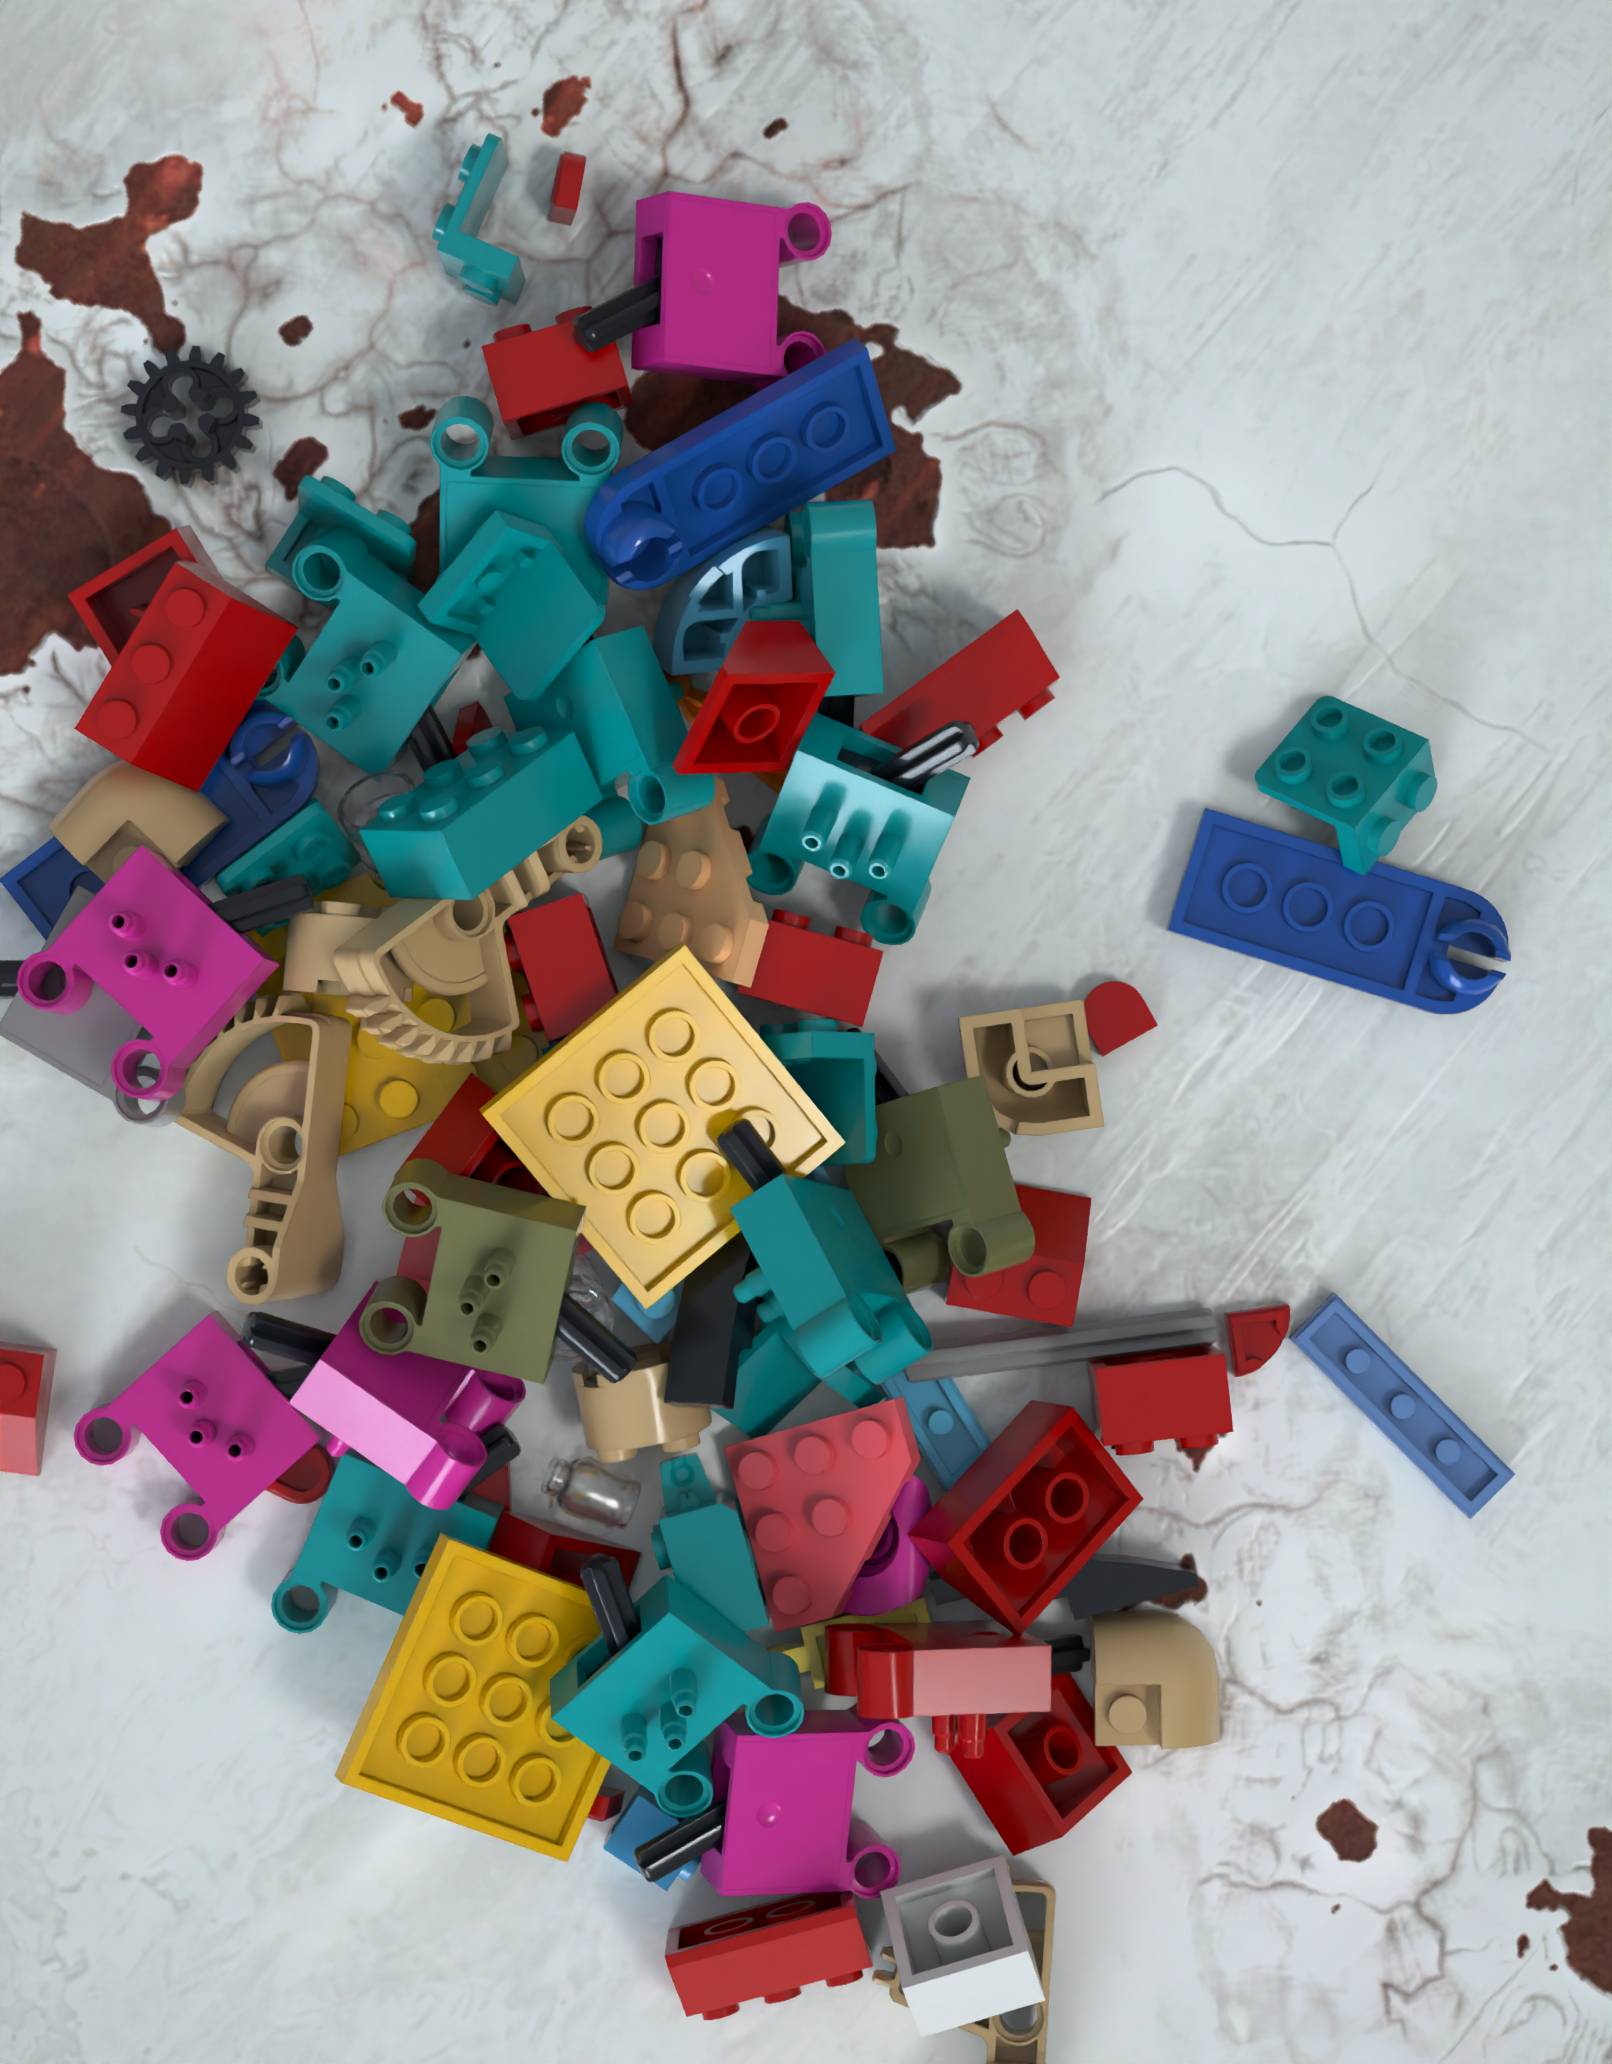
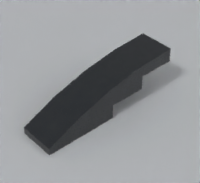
(711, 1330)
(1105, 1583)

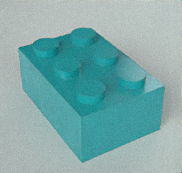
(480, 813)

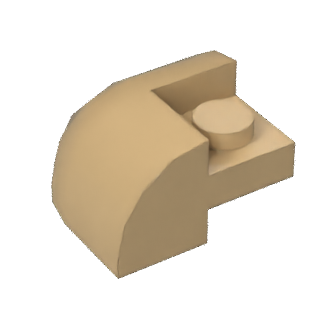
(132, 809)
(1035, 1067)
(1152, 1681)

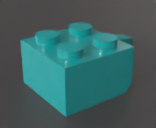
(708, 1544)

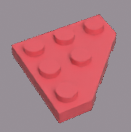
(820, 1504)

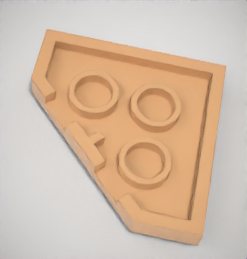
(696, 893)

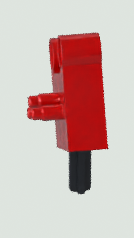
(946, 1673)

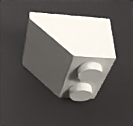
(961, 1946)

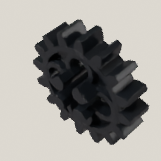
(208, 385)

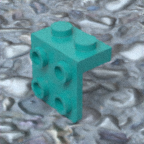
(484, 269)
(332, 505)
(517, 601)
(1353, 775)
(303, 845)
(838, 1077)
(777, 1378)

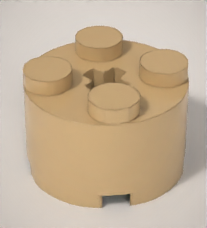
(312, 948)
(633, 1410)

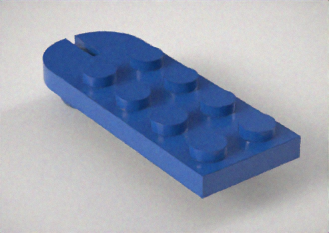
(739, 470)
(248, 794)
(1312, 915)

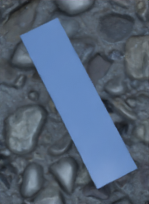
(1401, 1405)

